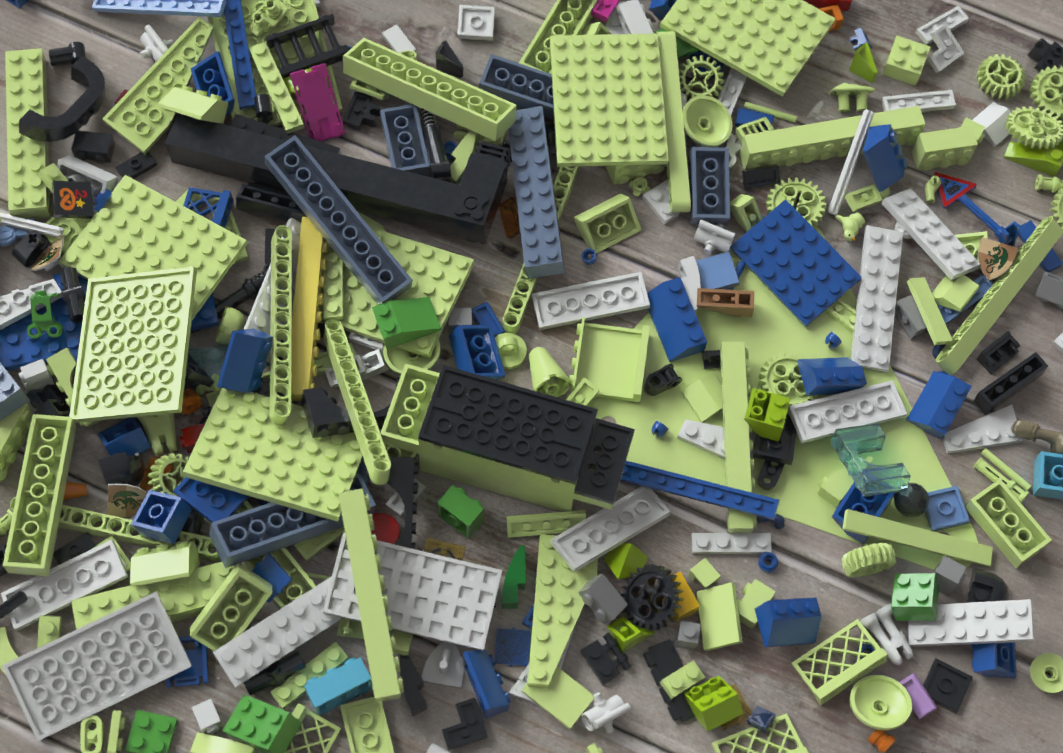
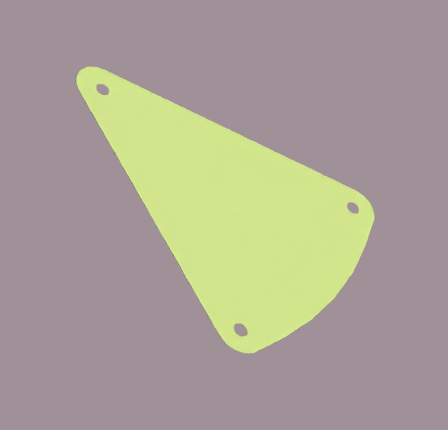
(766, 334)

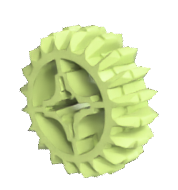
(695, 72)
(997, 81)
(159, 478)
(869, 560)

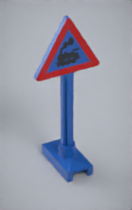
(955, 189)

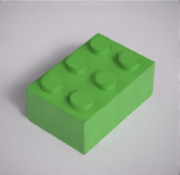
(261, 726)

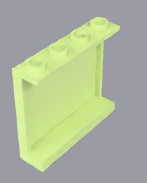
(611, 360)

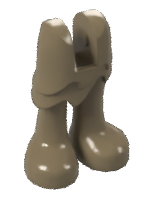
(1033, 431)

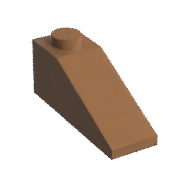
(728, 302)

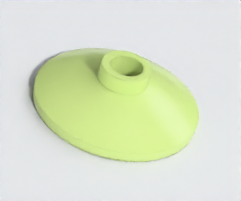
(1047, 663)

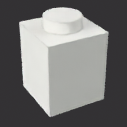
(207, 717)

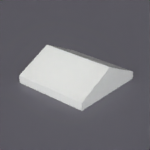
(994, 120)

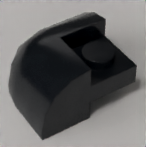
(49, 401)
(122, 468)
(986, 587)

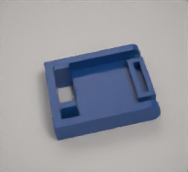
(199, 668)

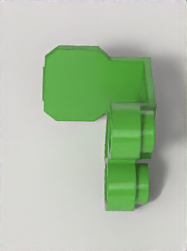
(45, 321)

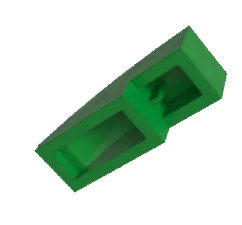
(514, 580)

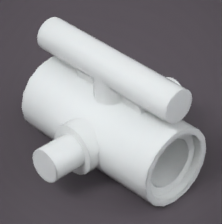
(153, 44)
(714, 237)
(604, 712)

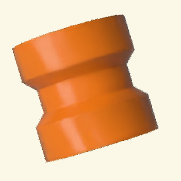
(881, 740)

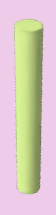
(778, 114)
(1005, 469)

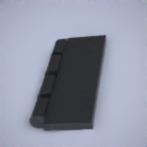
(667, 662)

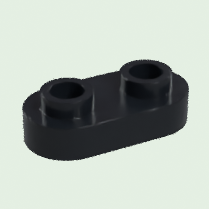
(770, 472)

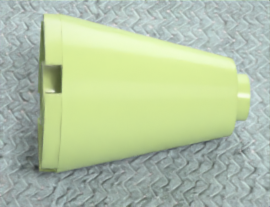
(547, 374)

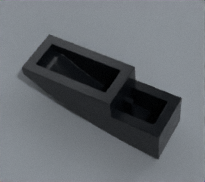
(412, 684)

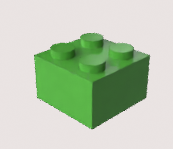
(461, 511)
(915, 597)

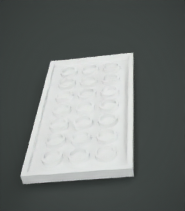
(96, 666)

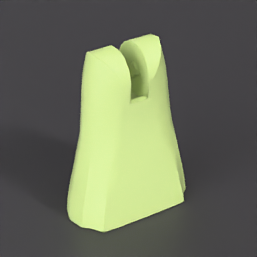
(160, 430)

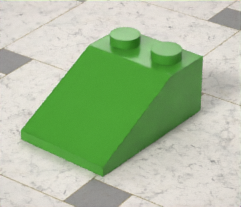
(405, 320)

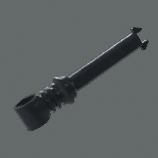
(249, 290)

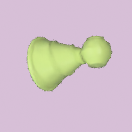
(200, 389)

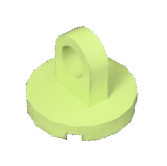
(511, 350)

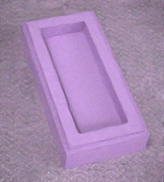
(921, 701)

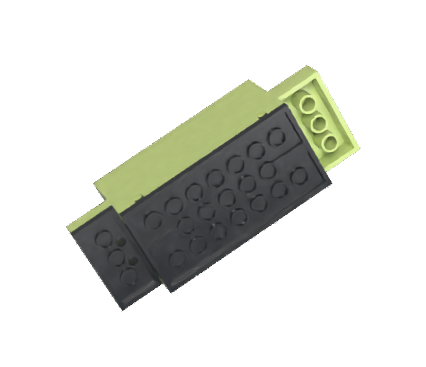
(507, 438)

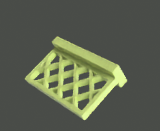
(850, 675)
(299, 713)
(746, 733)

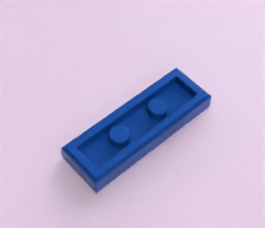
(1051, 260)

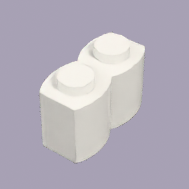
(35, 376)

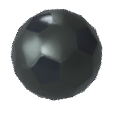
(912, 501)

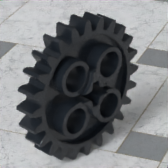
(652, 597)

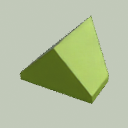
(863, 64)
(625, 559)
(627, 633)

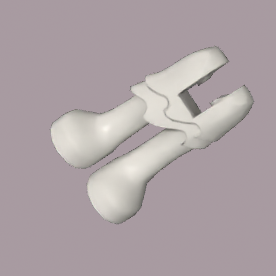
(897, 639)

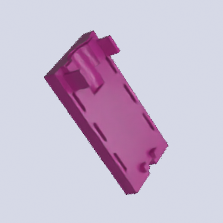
(318, 103)

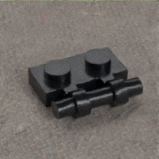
(600, 662)

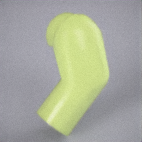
(930, 189)

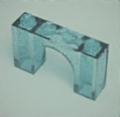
(868, 477)

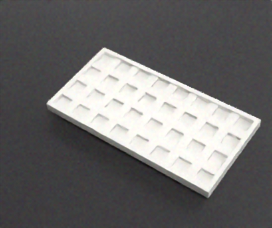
(424, 594)

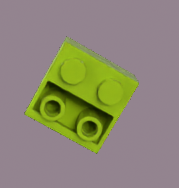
(767, 413)
(714, 703)

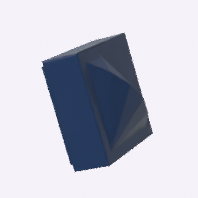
(761, 719)

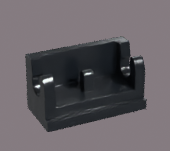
(998, 352)

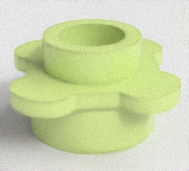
(639, 182)

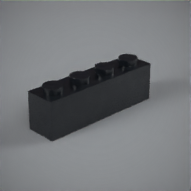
(1010, 383)

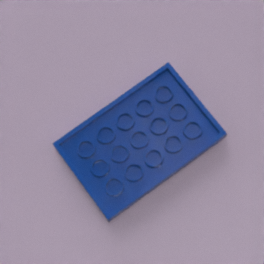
(795, 263)

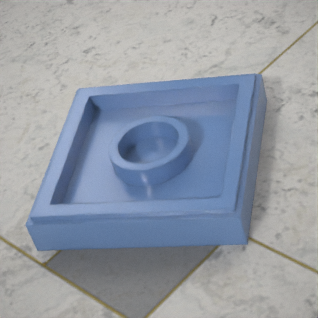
(717, 272)
(946, 509)

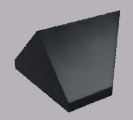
(447, 61)

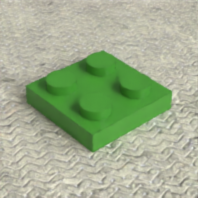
(151, 733)

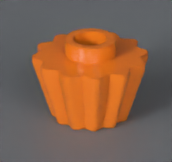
(191, 401)

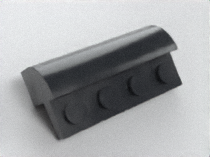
(268, 202)

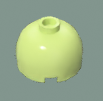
(231, 321)

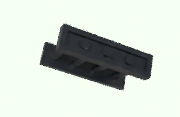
(329, 57)

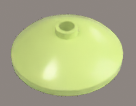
(712, 116)
(397, 357)
(884, 694)

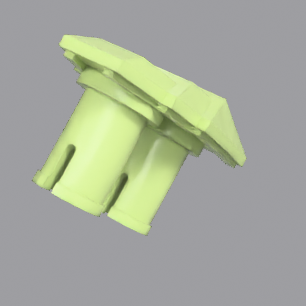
(268, 16)
(843, 92)

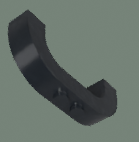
(65, 125)

